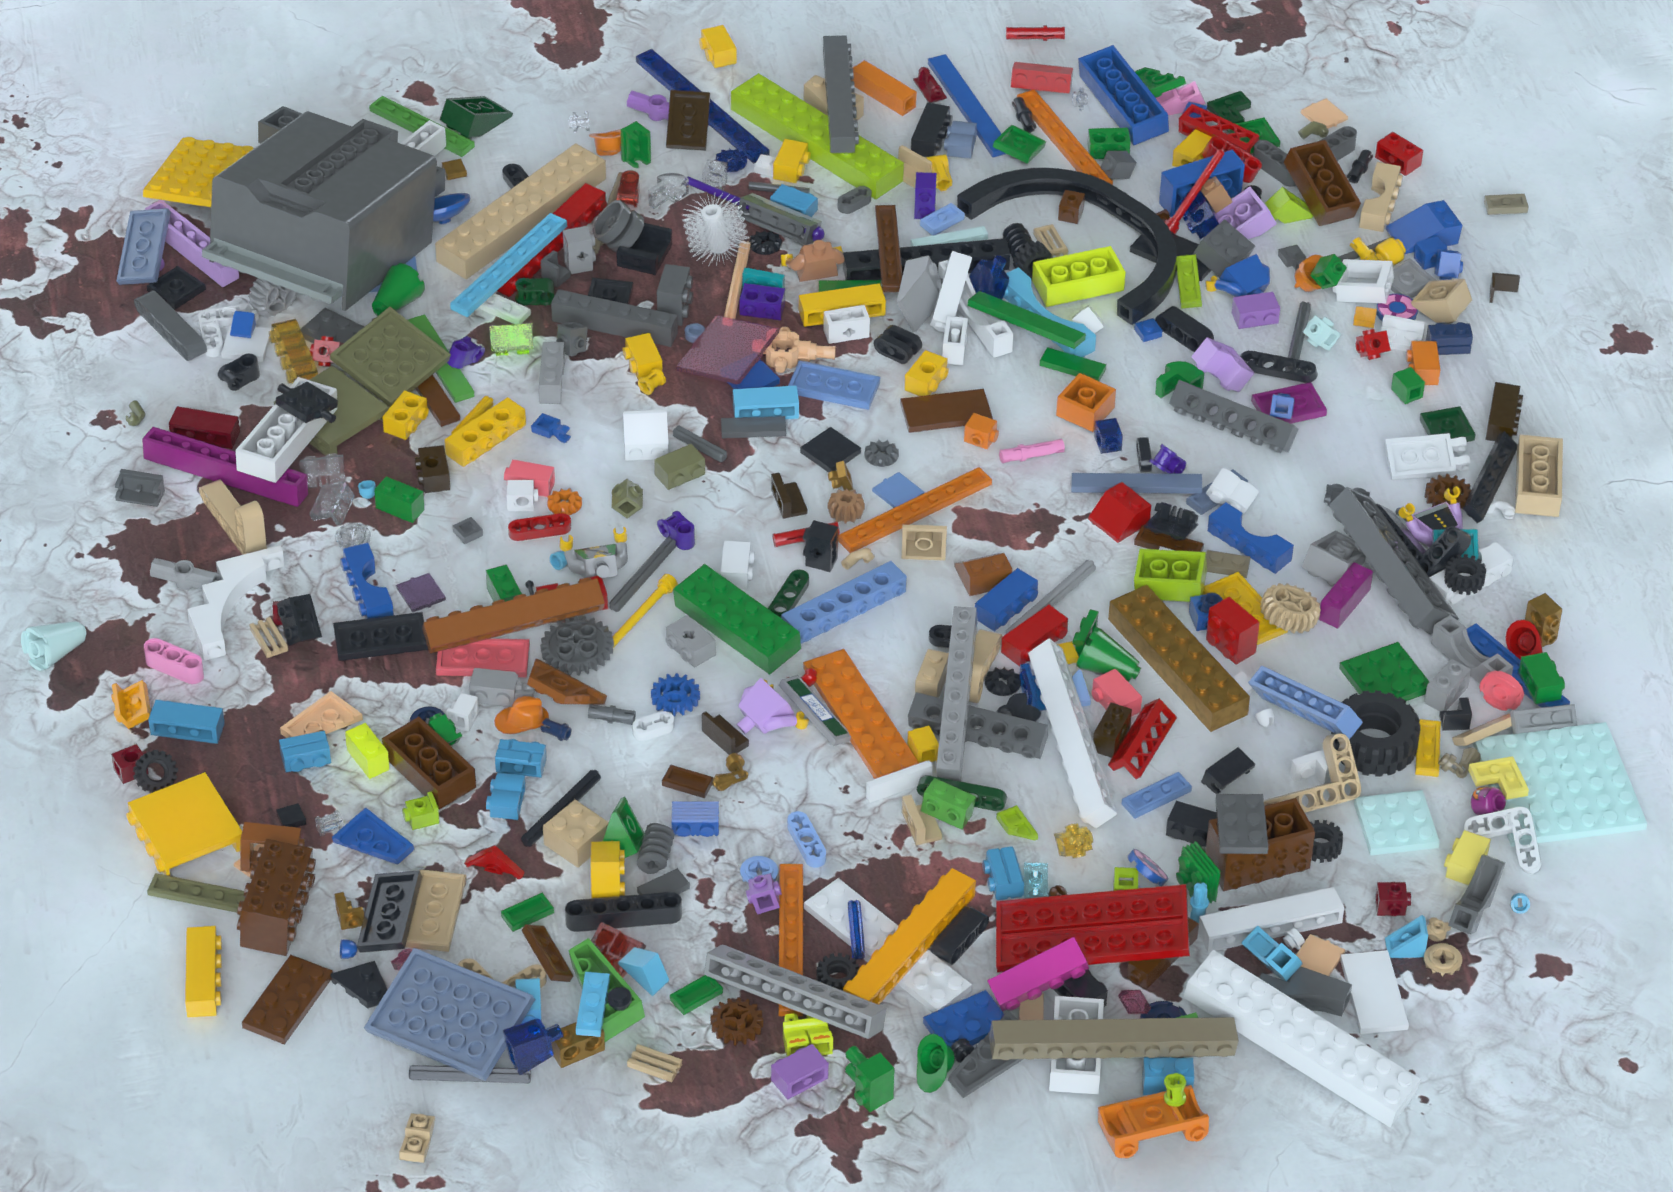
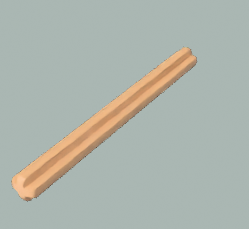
(736, 284)

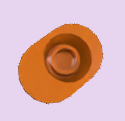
(607, 143)
(1302, 274)
(522, 716)

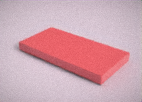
(485, 654)

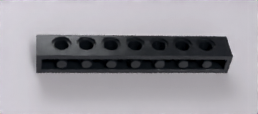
(866, 264)

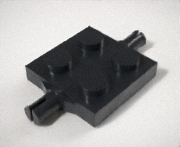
(306, 402)

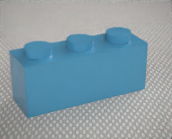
(186, 721)

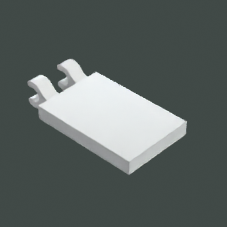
(1425, 456)

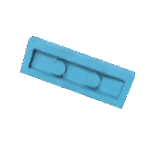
(592, 1004)

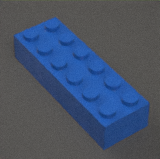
(1123, 94)

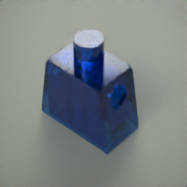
(990, 277)
(530, 1044)

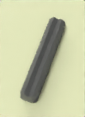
(700, 443)

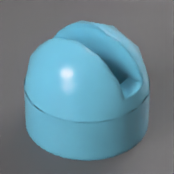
(367, 488)
(558, 560)
(1525, 903)

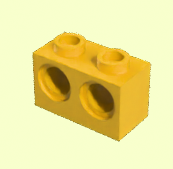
(405, 415)

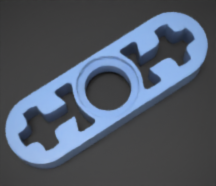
(806, 847)

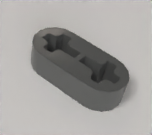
(854, 200)

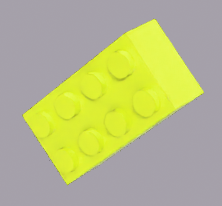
(1078, 276)

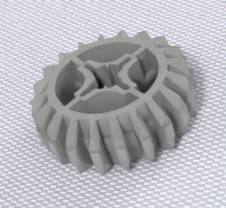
(269, 298)

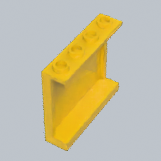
(183, 822)

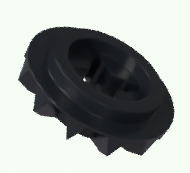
(771, 246)
(999, 687)

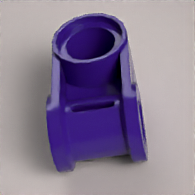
(464, 353)
(1168, 461)
(679, 529)

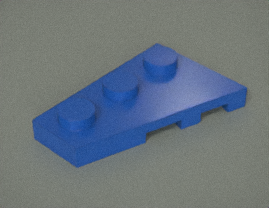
(373, 837)

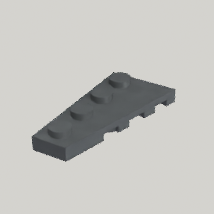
(979, 1066)

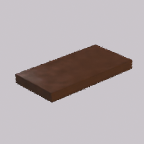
(944, 409)

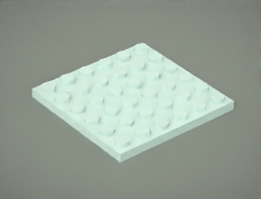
(1572, 782)

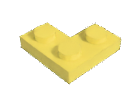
(1500, 771)

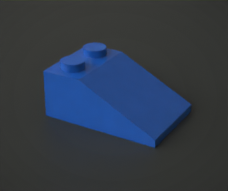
(1427, 222)

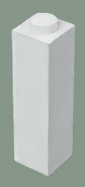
(950, 290)

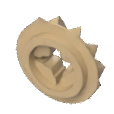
(1452, 957)

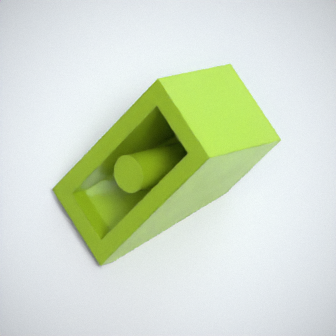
(1288, 207)

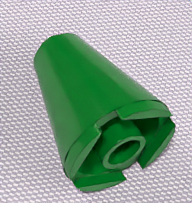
(398, 289)
(1105, 654)

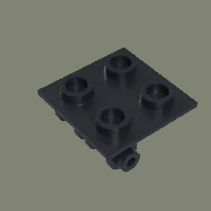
(1166, 522)

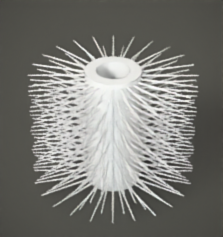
(715, 228)

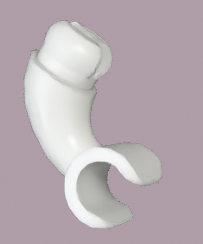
(1506, 508)

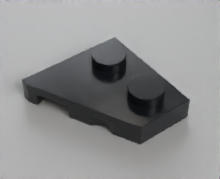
(362, 983)

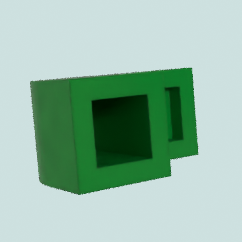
(1178, 371)

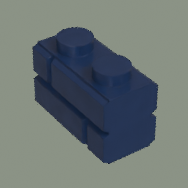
(1451, 337)

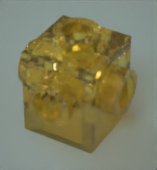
(1074, 841)

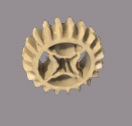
(1290, 608)

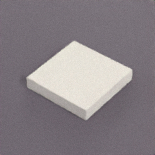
(237, 346)

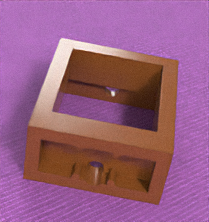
(258, 834)

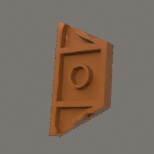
(561, 686)

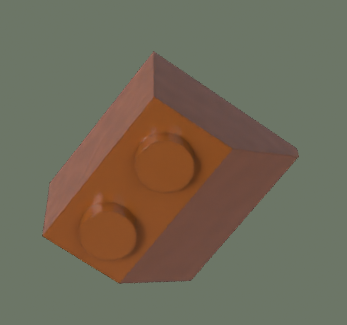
(983, 573)

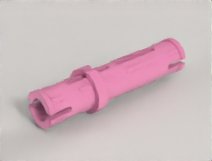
(1028, 451)

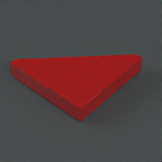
(495, 861)

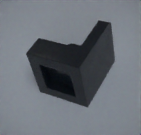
(1457, 719)

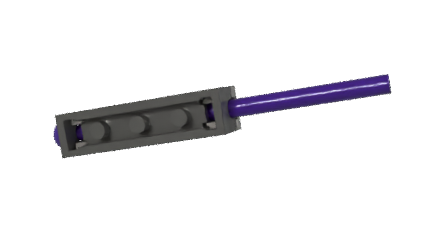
(770, 215)

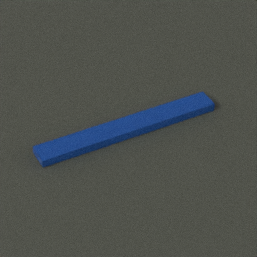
(966, 101)

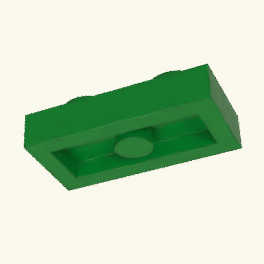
(1087, 626)

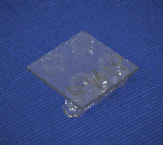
(323, 466)

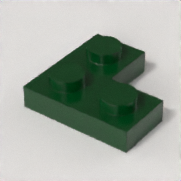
(1230, 106)

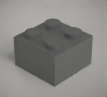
(1223, 248)
(674, 291)

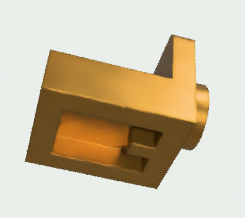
(348, 916)

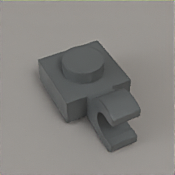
(1291, 256)

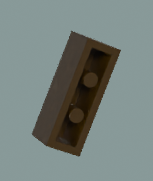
(1504, 411)

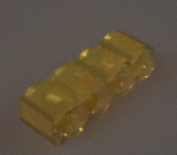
(293, 350)

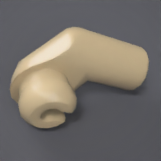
(855, 556)

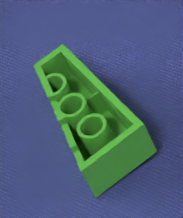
(587, 958)

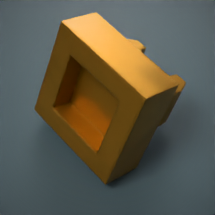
(841, 477)

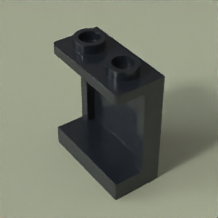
(648, 250)

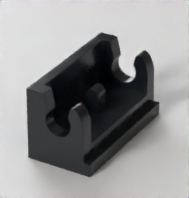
(1227, 770)

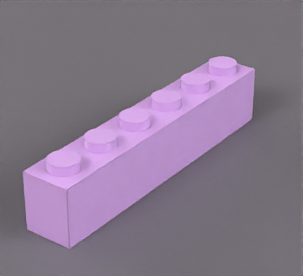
(190, 241)

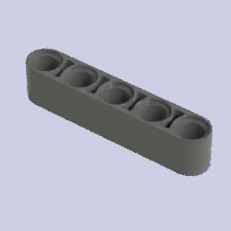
(170, 325)

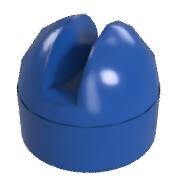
(347, 949)

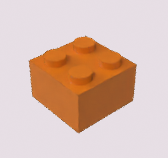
(1085, 402)

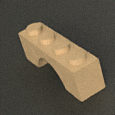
(1376, 211)

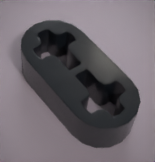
(1144, 454)

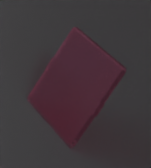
(727, 349)

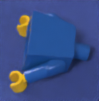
(1242, 278)

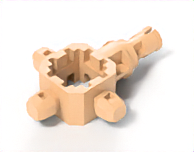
(798, 351)

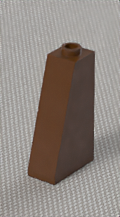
(1148, 971)

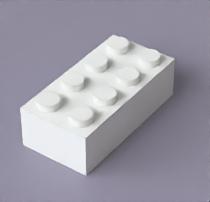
(1071, 1073)

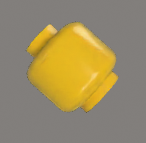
(1390, 250)

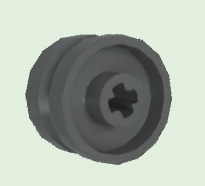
(618, 225)

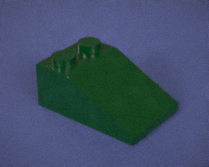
(473, 115)

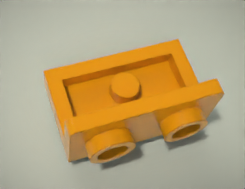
(131, 704)

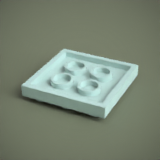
(1396, 822)

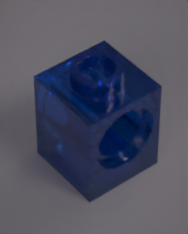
(1108, 435)

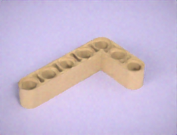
(241, 523)
(1338, 779)

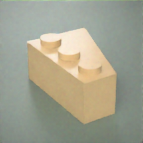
(816, 96)

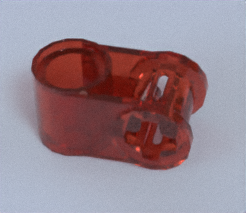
(629, 188)

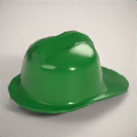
(933, 1062)

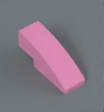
(1175, 100)

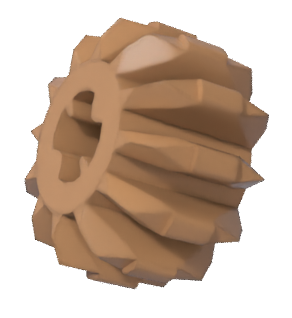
(846, 505)

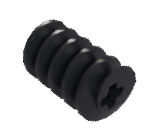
(1016, 237)

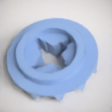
(751, 865)

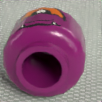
(1487, 800)

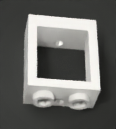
(1365, 291)

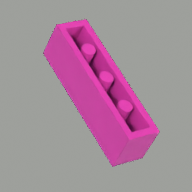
(1038, 974)

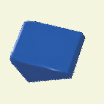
(243, 324)

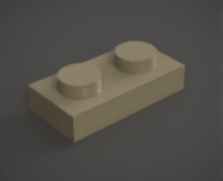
(1506, 204)
(1227, 563)

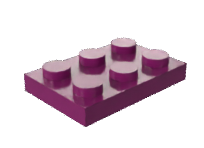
(1306, 407)

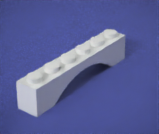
(991, 331)

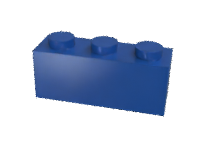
(1006, 599)

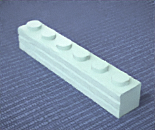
(966, 235)

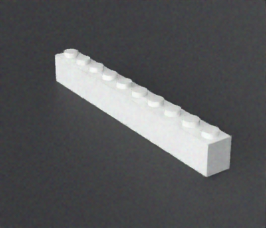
(1072, 734)

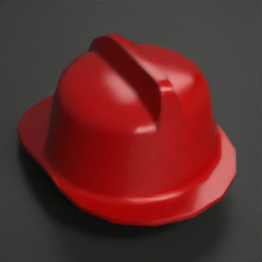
(1523, 639)

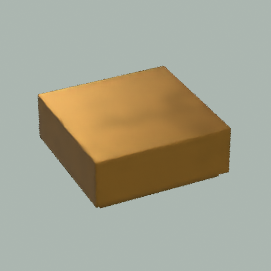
(454, 169)

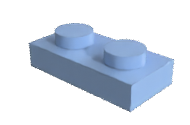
(942, 219)

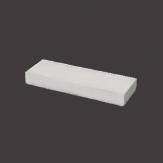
(506, 309)
(897, 781)

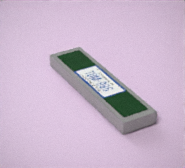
(815, 710)

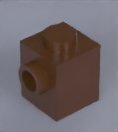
(1071, 206)

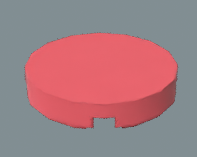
(1501, 690)

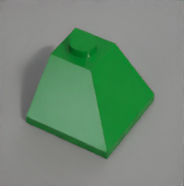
(625, 828)

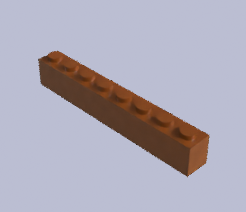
(513, 615)

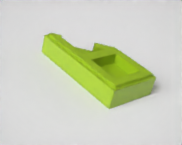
(1016, 823)

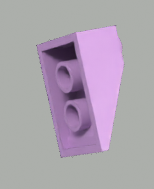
(1247, 214)

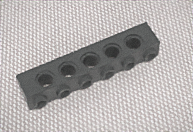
(1185, 393)
(990, 722)

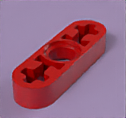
(533, 533)

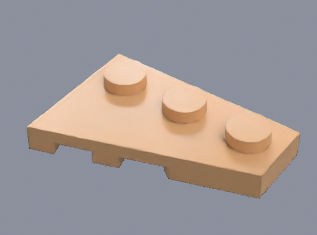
(324, 715)

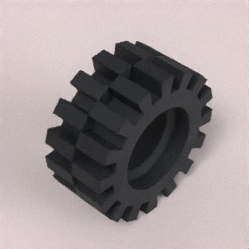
(1030, 254)
(1465, 583)
(155, 757)
(1329, 849)
(836, 965)

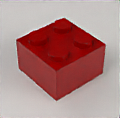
(1232, 630)

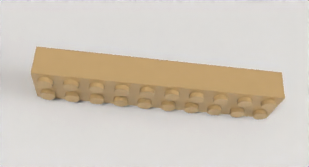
(518, 211)

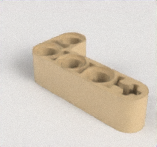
(986, 650)

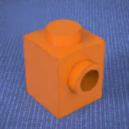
(981, 431)

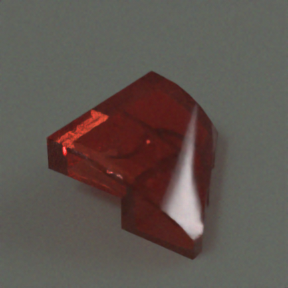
(614, 945)

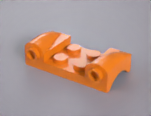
(1150, 1117)

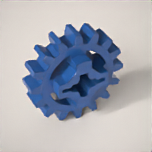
(675, 694)

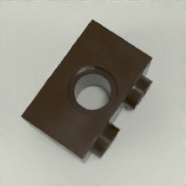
(433, 468)
(1112, 729)

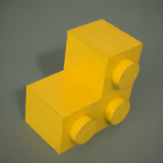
(606, 868)

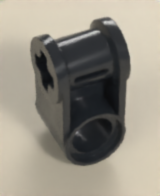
(241, 372)

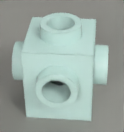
(1321, 332)

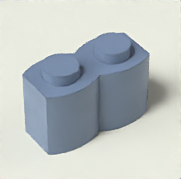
(960, 139)

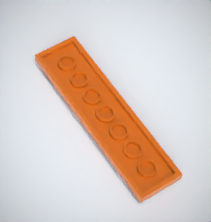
(861, 713)

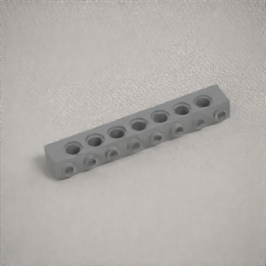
(957, 693)
(795, 991)

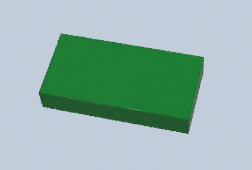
(527, 912)
(696, 994)

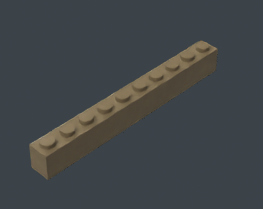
(1113, 1038)

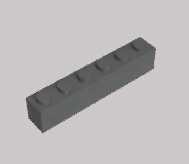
(614, 317)

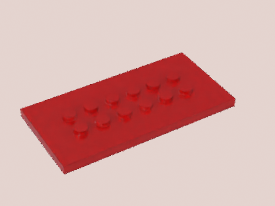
(1104, 924)

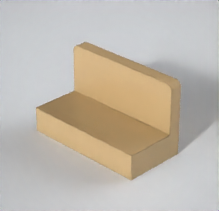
(913, 163)
(921, 825)

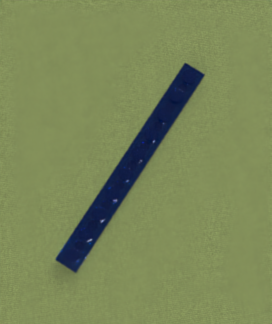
(718, 118)

